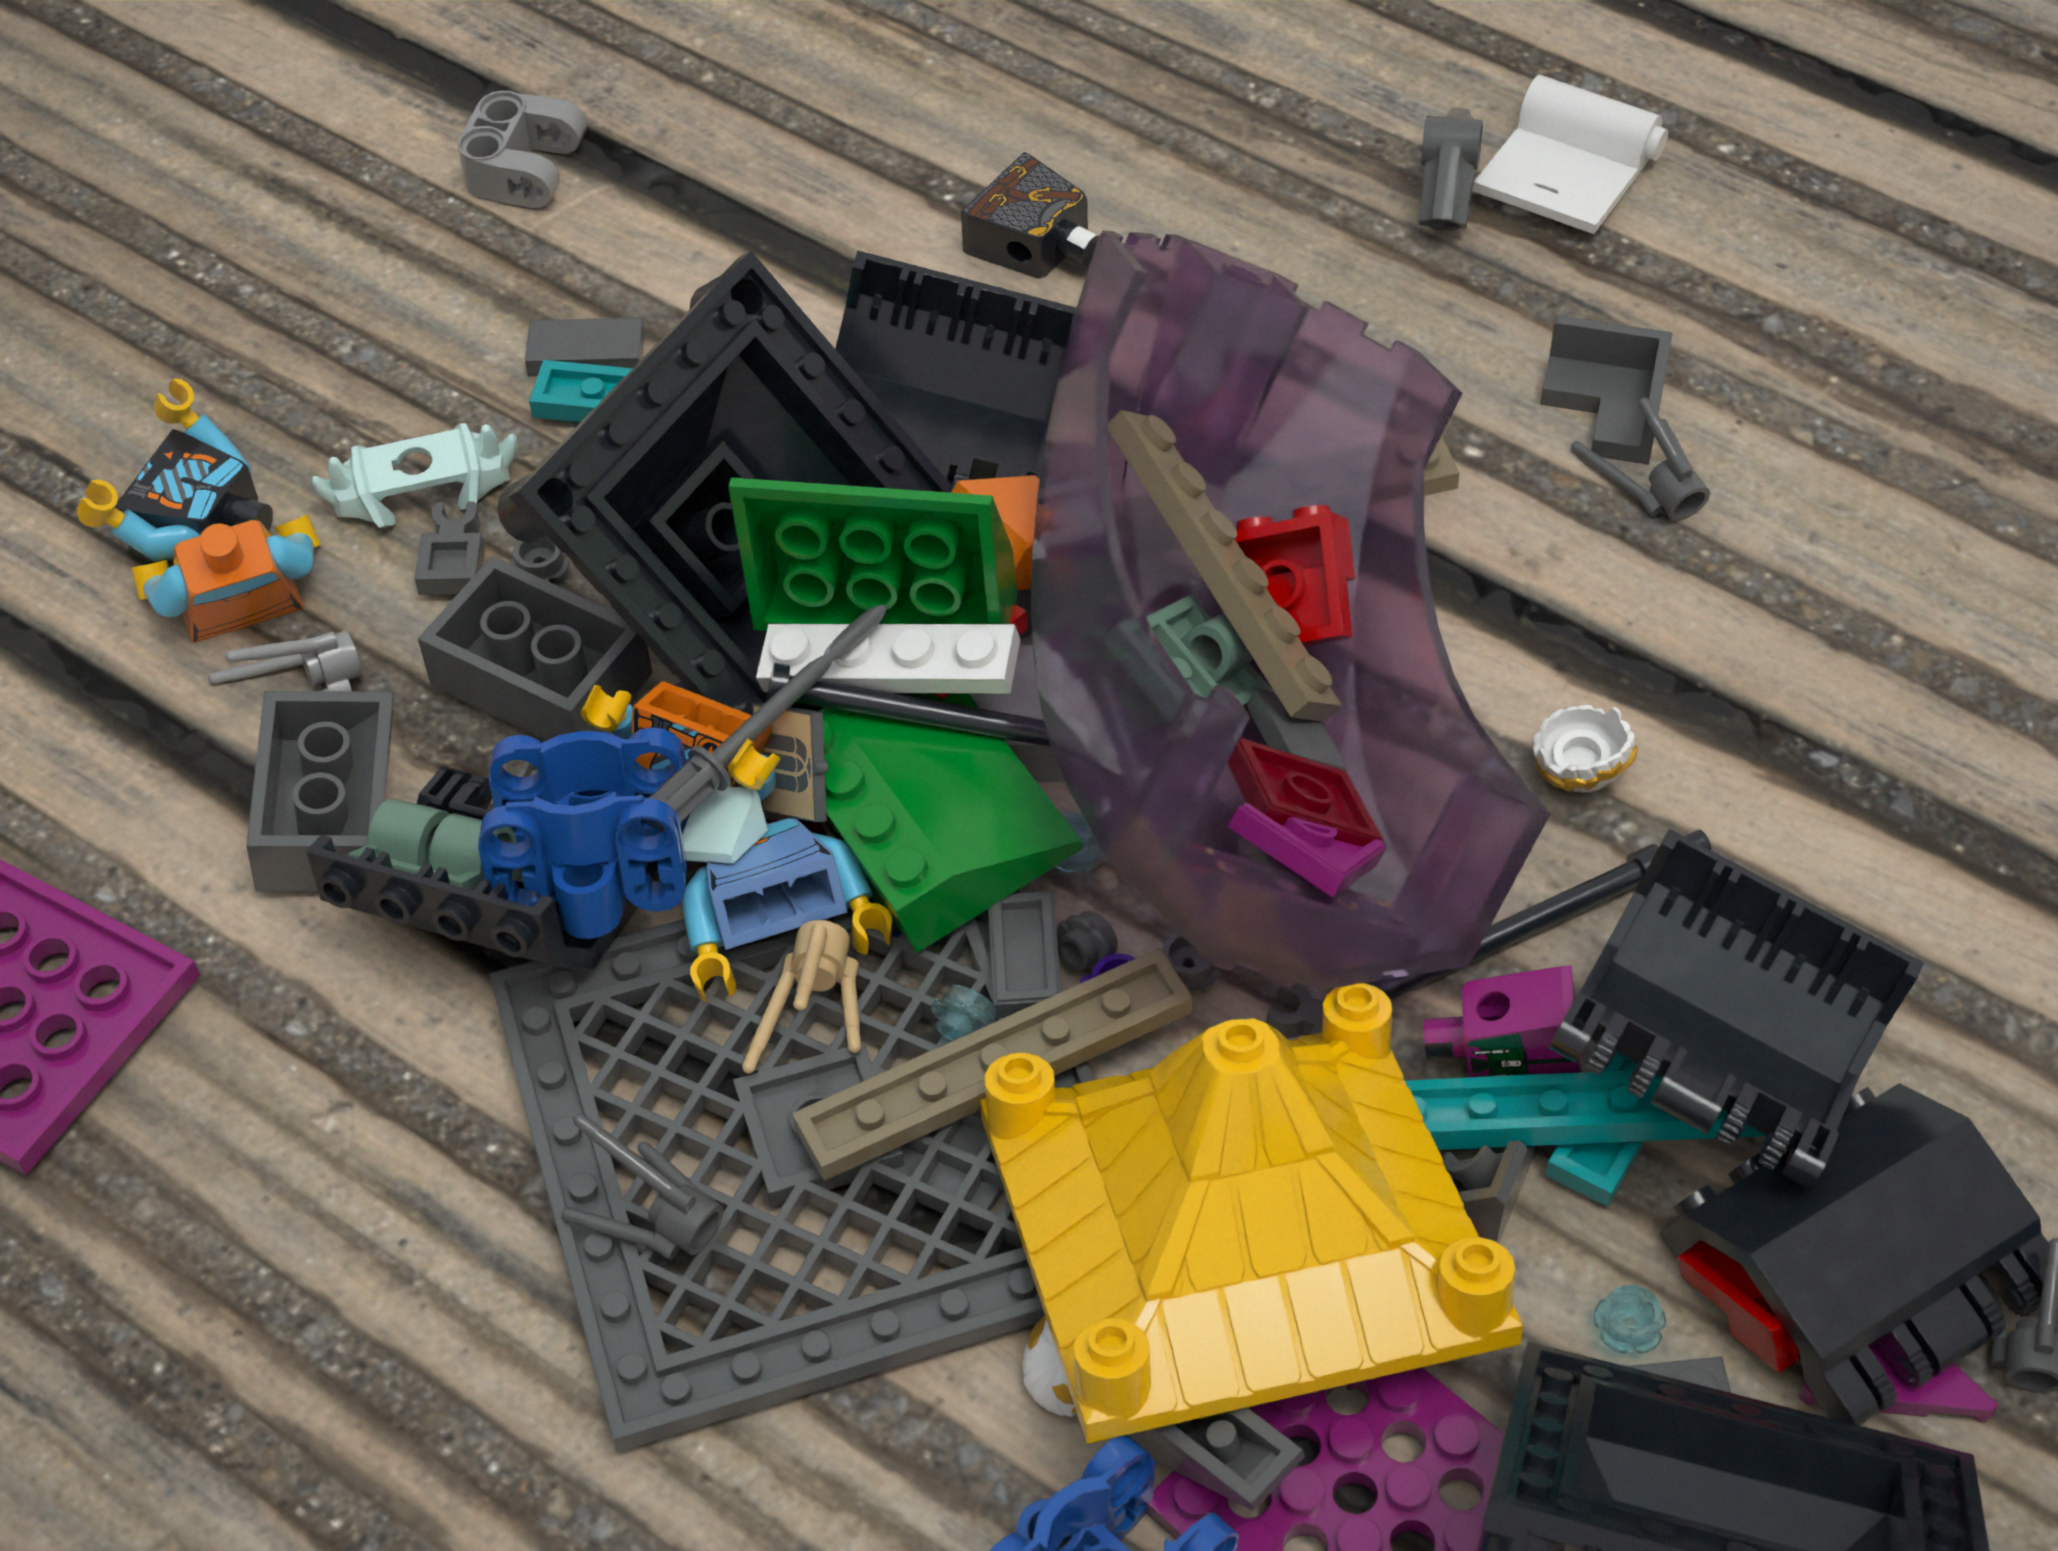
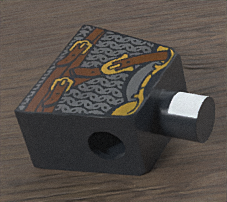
(1028, 220)

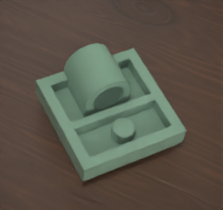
(1192, 641)

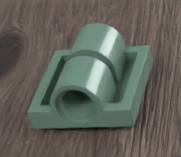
(432, 836)

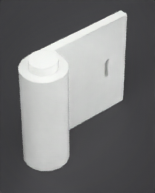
(1572, 154)

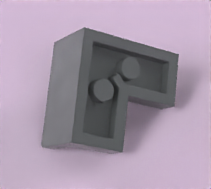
(1606, 373)

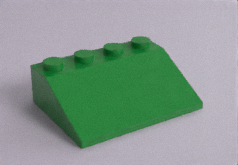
(843, 549)
(937, 817)

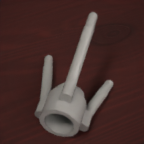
(325, 658)

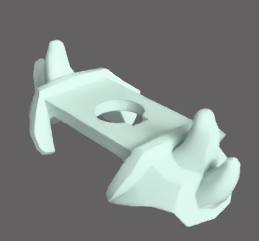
(456, 456)

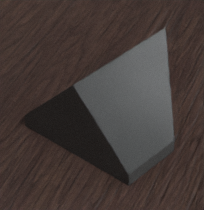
(1491, 1185)

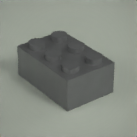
(530, 651)

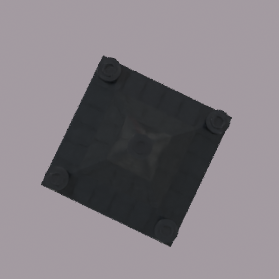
(647, 473)
(1671, 1465)

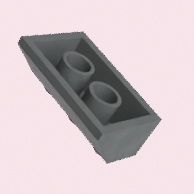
(315, 775)

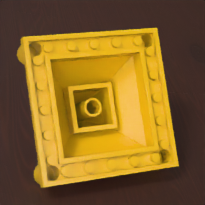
(1242, 1221)

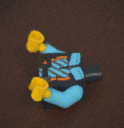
(182, 489)

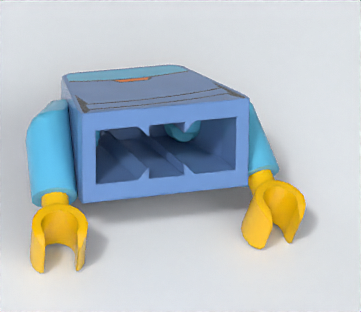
(774, 889)

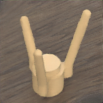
(816, 965)

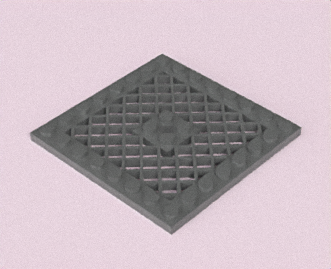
(778, 1355)

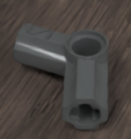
(1449, 156)

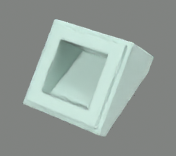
(724, 826)

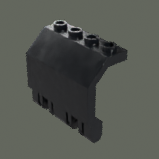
(957, 363)
(456, 912)
(1738, 1004)
(1880, 1248)

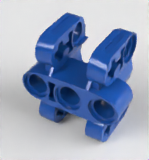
(586, 826)
(1106, 1507)

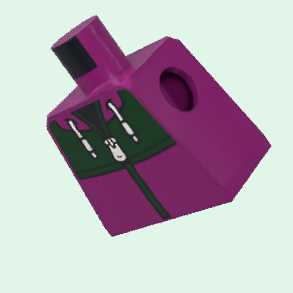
(1507, 1024)

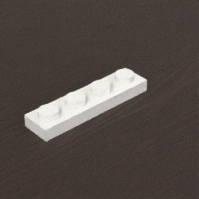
(902, 656)

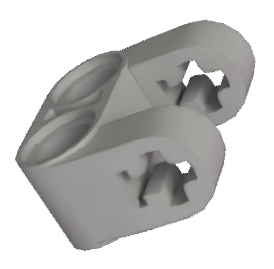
(500, 142)

